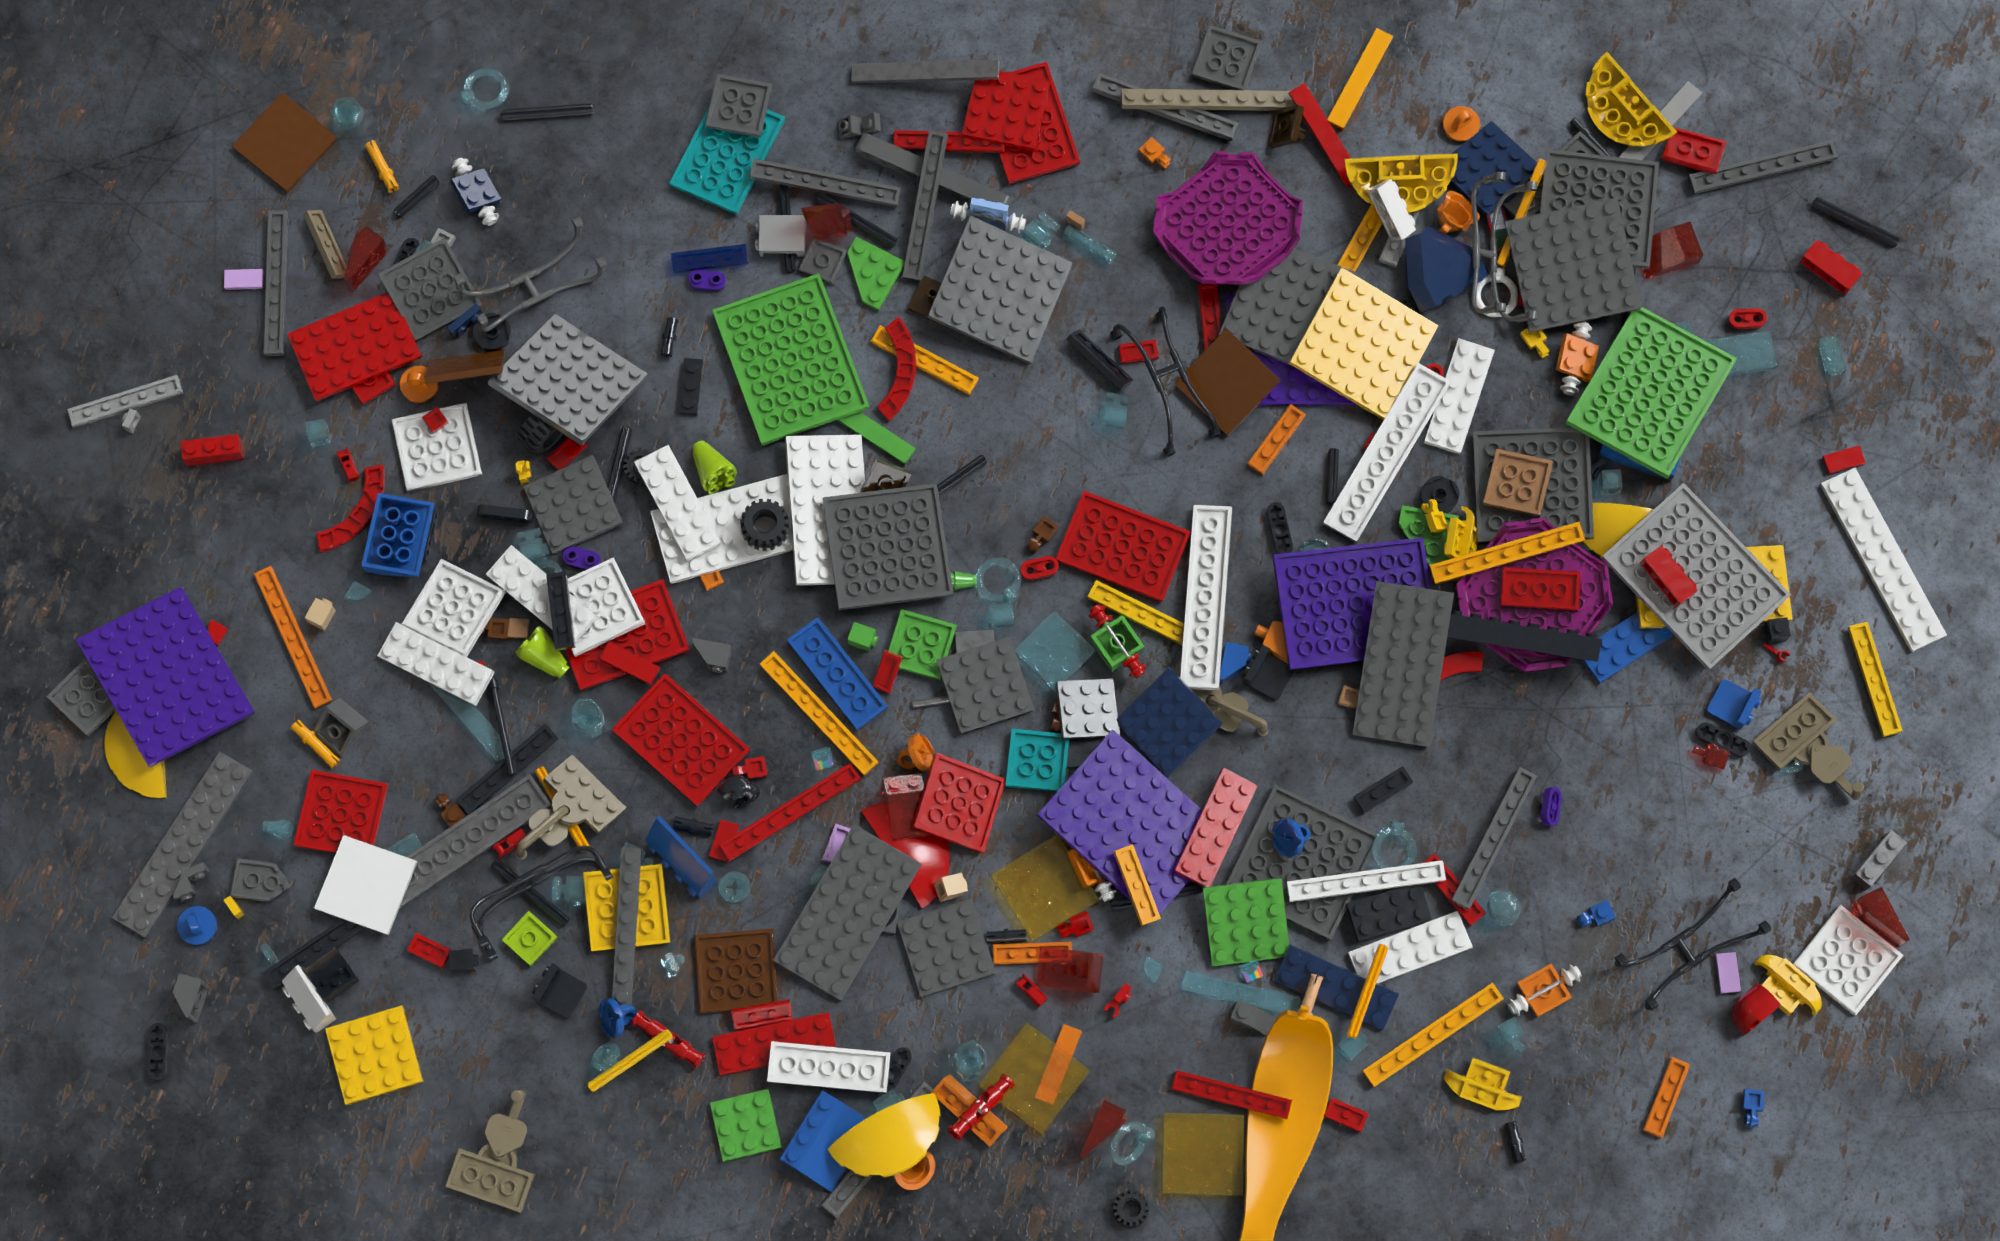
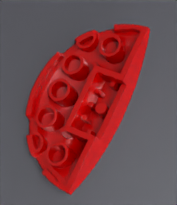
(928, 850)

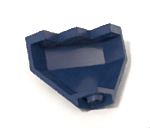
(1438, 267)

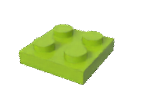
(529, 938)

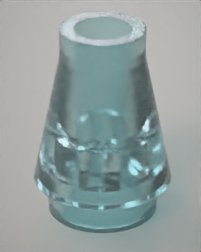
(281, 828)

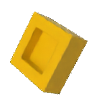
(233, 906)

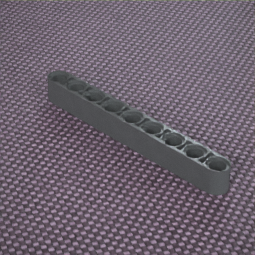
(911, 166)

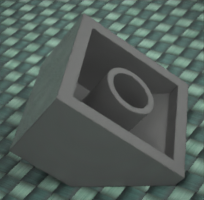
(340, 726)
(190, 995)

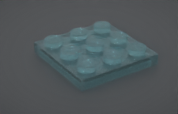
(1054, 650)

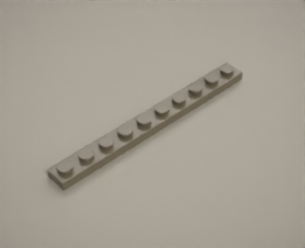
(1205, 99)

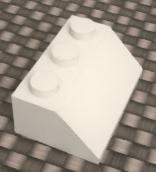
(1392, 210)
(307, 1000)

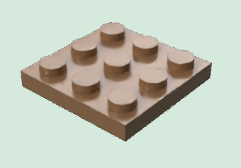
(1518, 482)

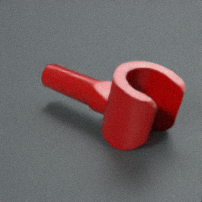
(1778, 653)

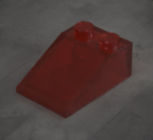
(828, 220)
(1673, 250)
(365, 255)
(901, 801)
(1878, 914)
(1069, 969)
(1106, 1125)

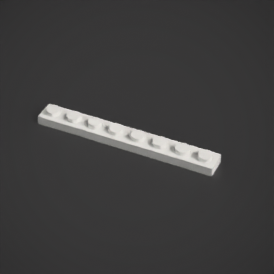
(1366, 881)

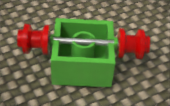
(1116, 642)

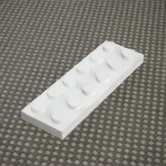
(1457, 406)
(677, 503)
(529, 587)
(436, 664)
(1414, 947)
(828, 1067)

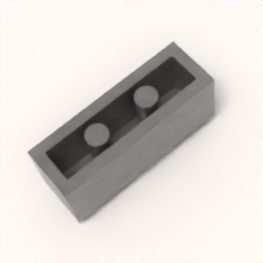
(1878, 860)

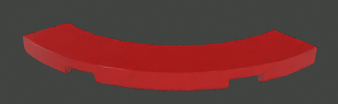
(905, 370)
(360, 516)
(1462, 663)

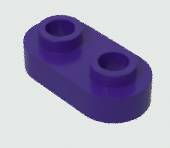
(706, 282)
(581, 558)
(1551, 806)

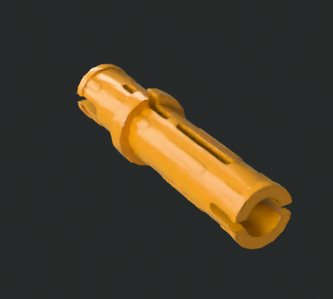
(385, 172)
(308, 737)

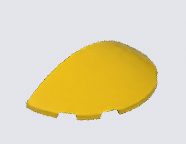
(1622, 109)
(1418, 177)
(1612, 524)
(129, 764)
(890, 1138)

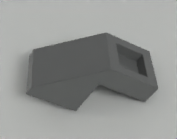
(855, 126)
(185, 888)

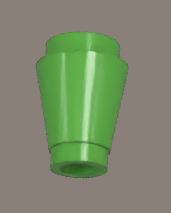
(962, 580)

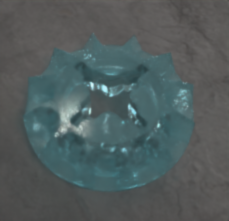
(728, 880)
(602, 1053)

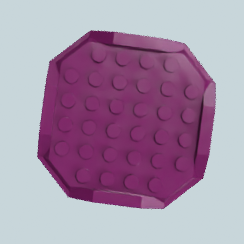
(1228, 221)
(1481, 594)

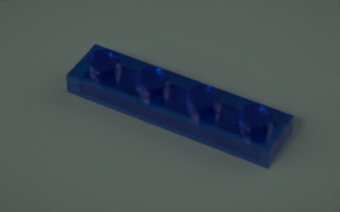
(709, 258)

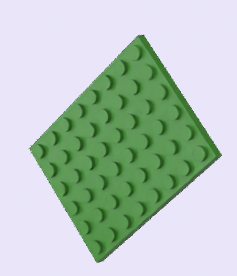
(790, 359)
(1651, 391)

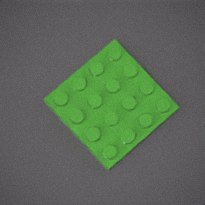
(1246, 921)

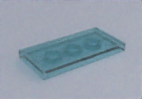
(1752, 351)

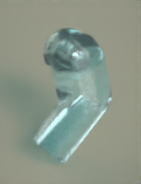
(1793, 768)

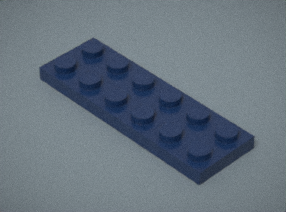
(1338, 988)

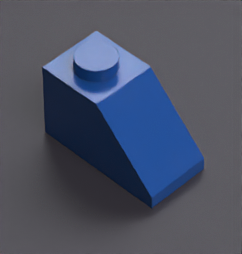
(1233, 661)

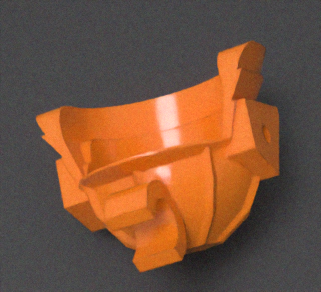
(1455, 213)
(917, 1175)

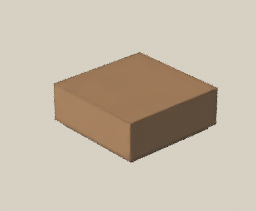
(1075, 220)
(518, 628)
(1349, 697)

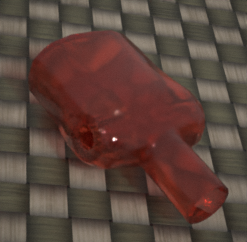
(1713, 755)

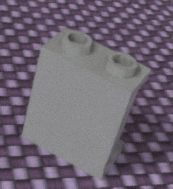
(781, 234)

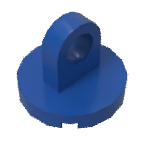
(1289, 837)
(197, 925)
(614, 1017)

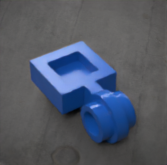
(1600, 913)
(1754, 1102)

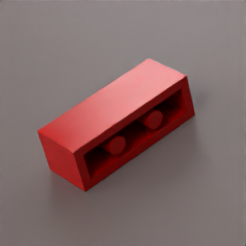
(1831, 267)
(212, 449)
(1669, 576)

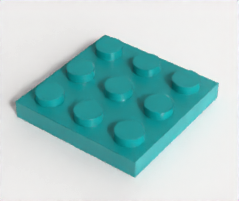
(1037, 760)

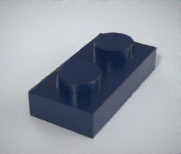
(461, 324)

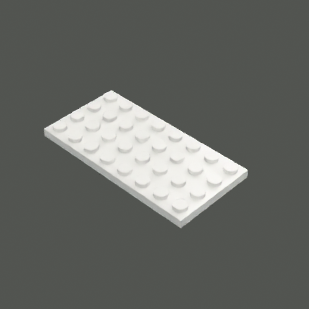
(816, 470)
(724, 514)

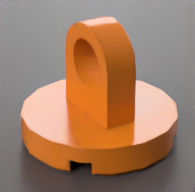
(1461, 124)
(414, 386)
(920, 751)

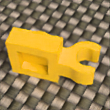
(1536, 340)
(524, 471)
(1435, 519)

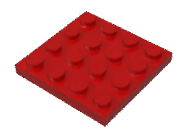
(1007, 110)
(958, 803)
(339, 807)

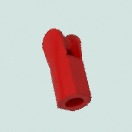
(348, 466)
(512, 841)
(1033, 992)

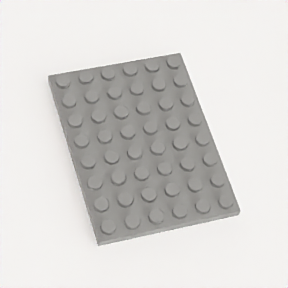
(1731, 582)

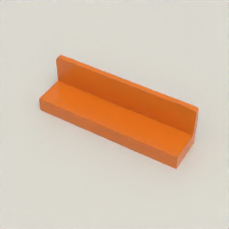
(958, 1099)

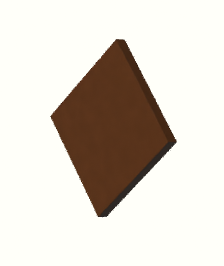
(284, 142)
(465, 366)
(1229, 381)
(735, 970)

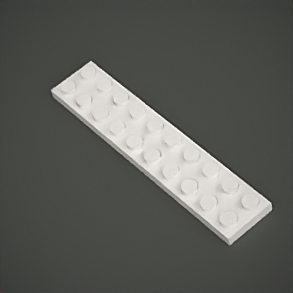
(1386, 452)
(1883, 560)
(1206, 597)

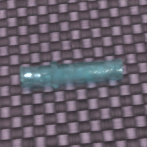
(1096, 247)

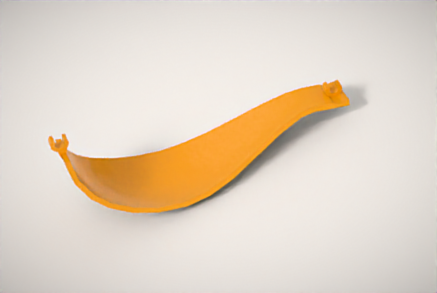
(1298, 1067)

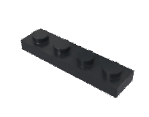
(1099, 359)
(560, 611)

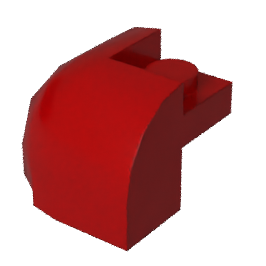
(1753, 1008)

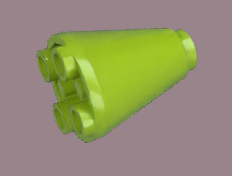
(713, 468)
(542, 654)

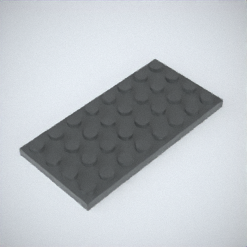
(1403, 663)
(847, 912)

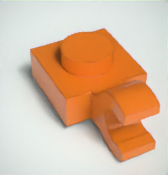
(1154, 152)

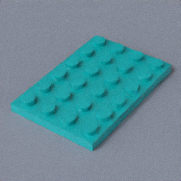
(721, 163)

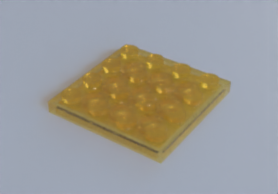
(1043, 888)
(1041, 1075)
(1203, 1154)

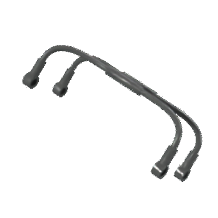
(1492, 254)
(536, 297)

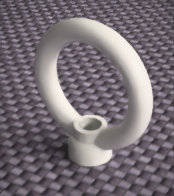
(1500, 277)

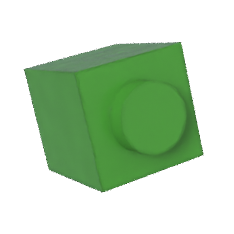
(862, 637)

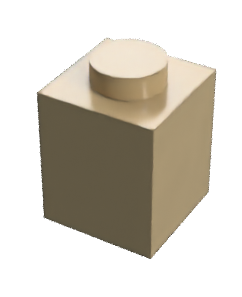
(320, 613)
(951, 887)

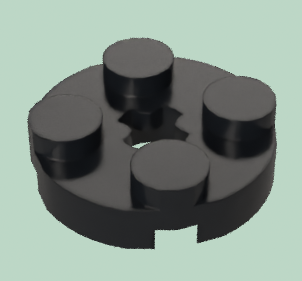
(496, 342)
(1445, 486)

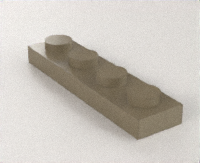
(326, 243)

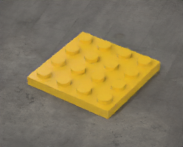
(603, 908)
(374, 1055)

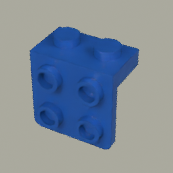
(1734, 704)

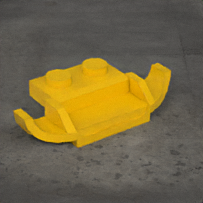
(1461, 536)
(1789, 984)
(1483, 1085)

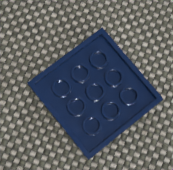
(1484, 155)
(1168, 722)

